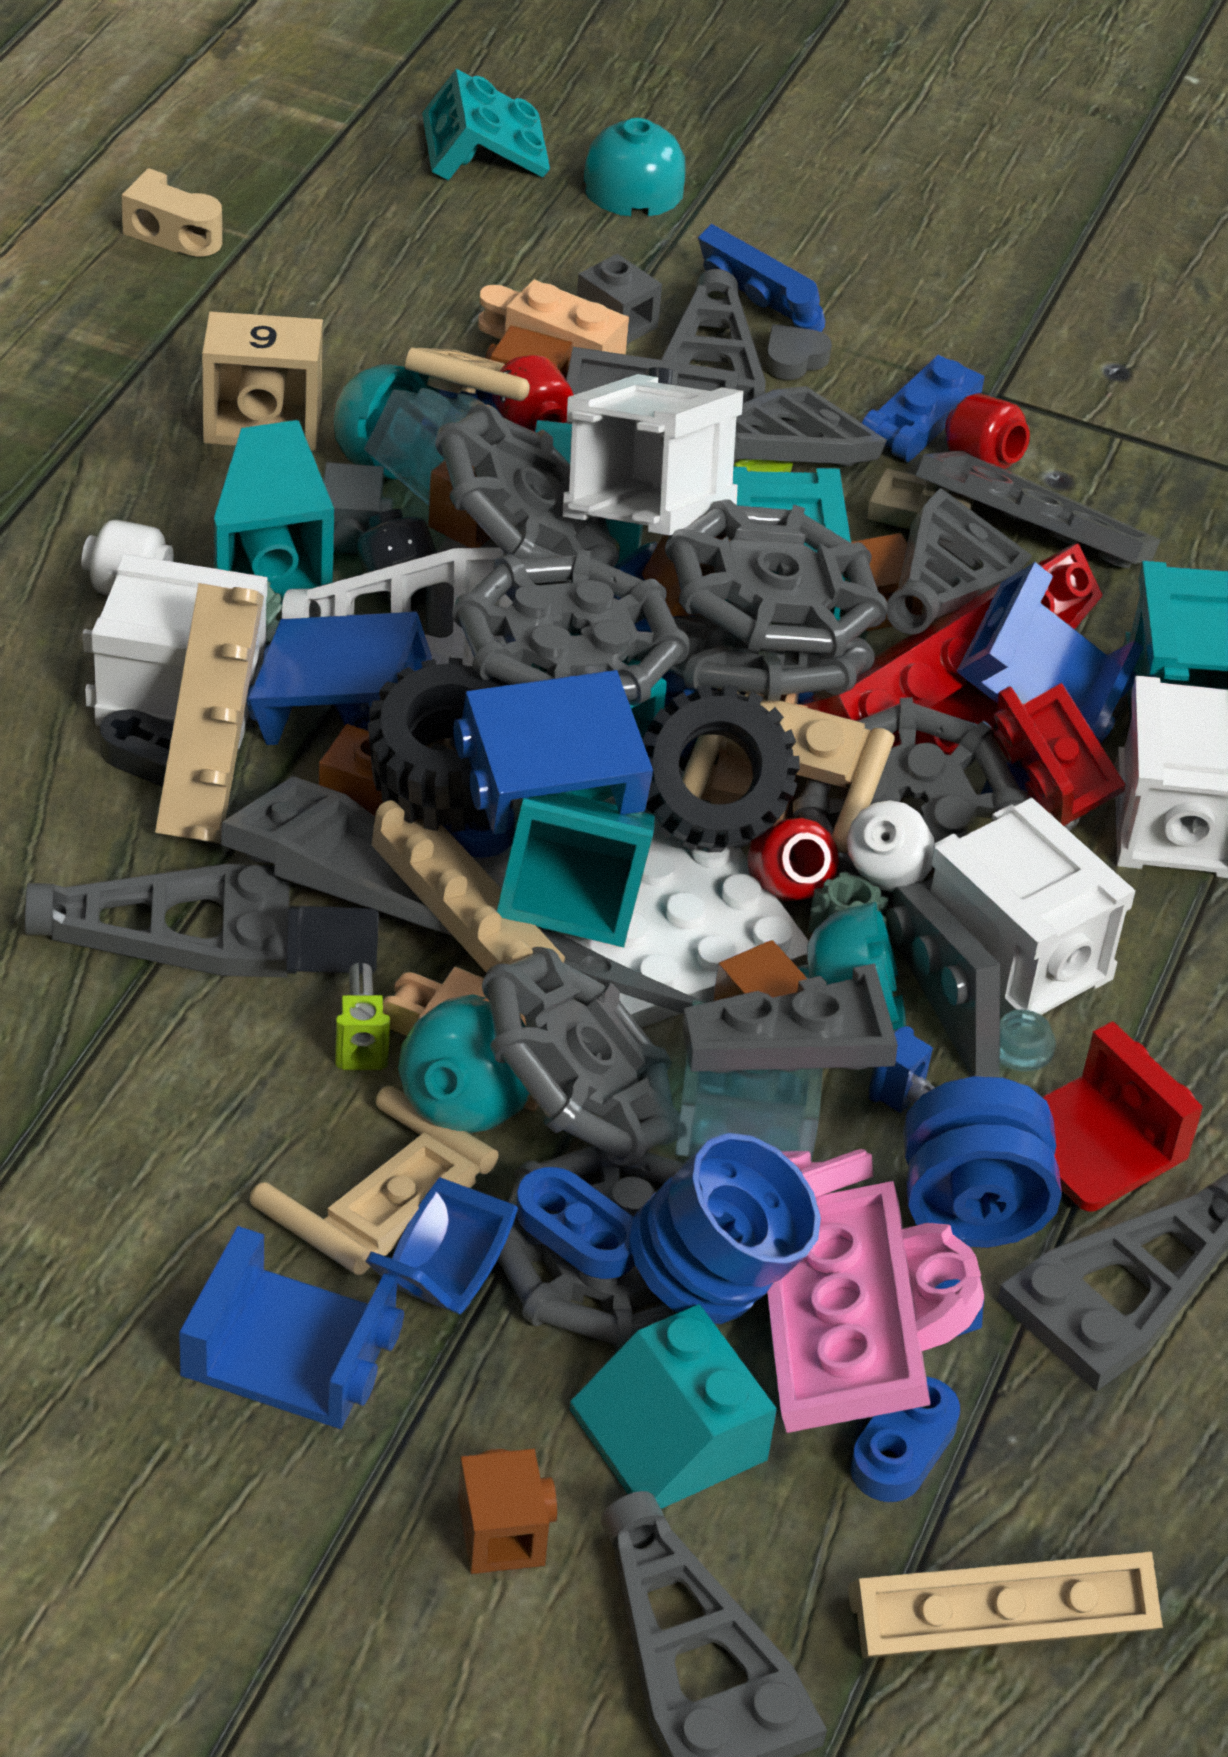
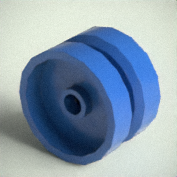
(982, 1160)

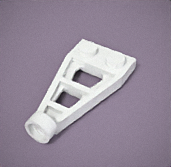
(458, 566)

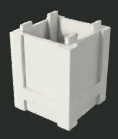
(651, 452)
(146, 634)
(1174, 779)
(1034, 905)

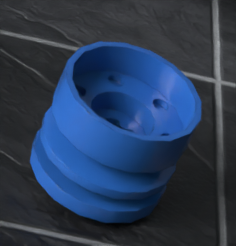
(725, 1227)

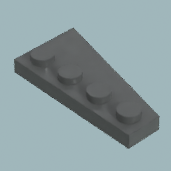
(1036, 504)

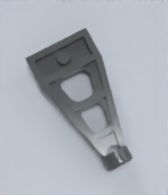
(720, 314)
(802, 428)
(941, 578)
(253, 920)
(1085, 1327)
(755, 1719)

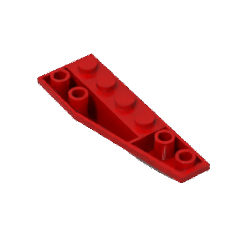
(927, 662)

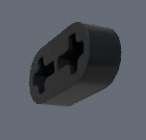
(136, 744)

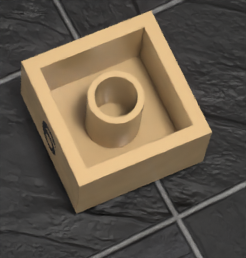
(261, 374)

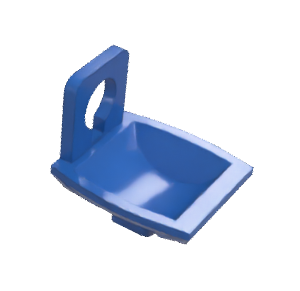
(449, 1245)

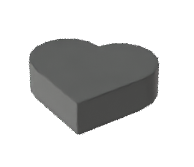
(795, 351)

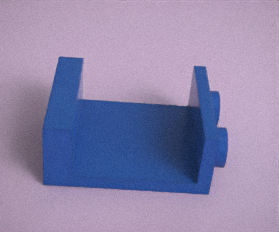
(1036, 650)
(332, 663)
(552, 741)
(285, 1337)

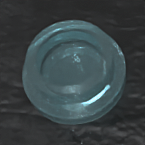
(1026, 1041)

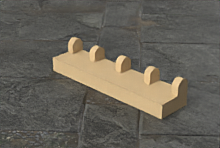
(209, 712)
(454, 888)
(1006, 1604)

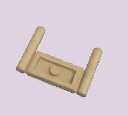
(465, 372)
(828, 751)
(383, 1203)

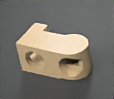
(171, 216)

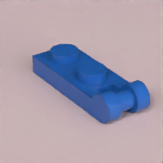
(763, 278)
(922, 406)

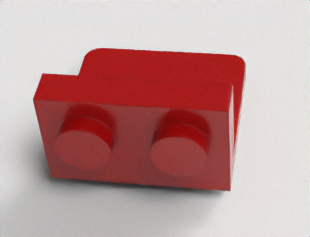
(1057, 751)
(1119, 1121)

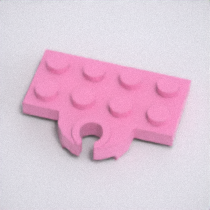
(865, 1309)

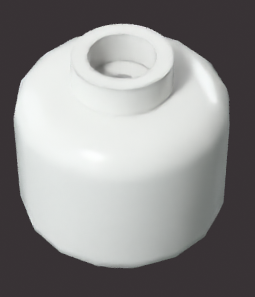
(121, 538)
(890, 845)

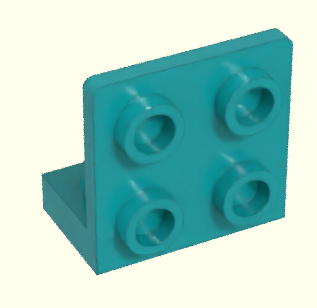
(474, 113)

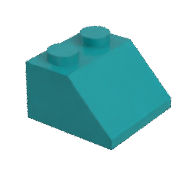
(676, 1410)

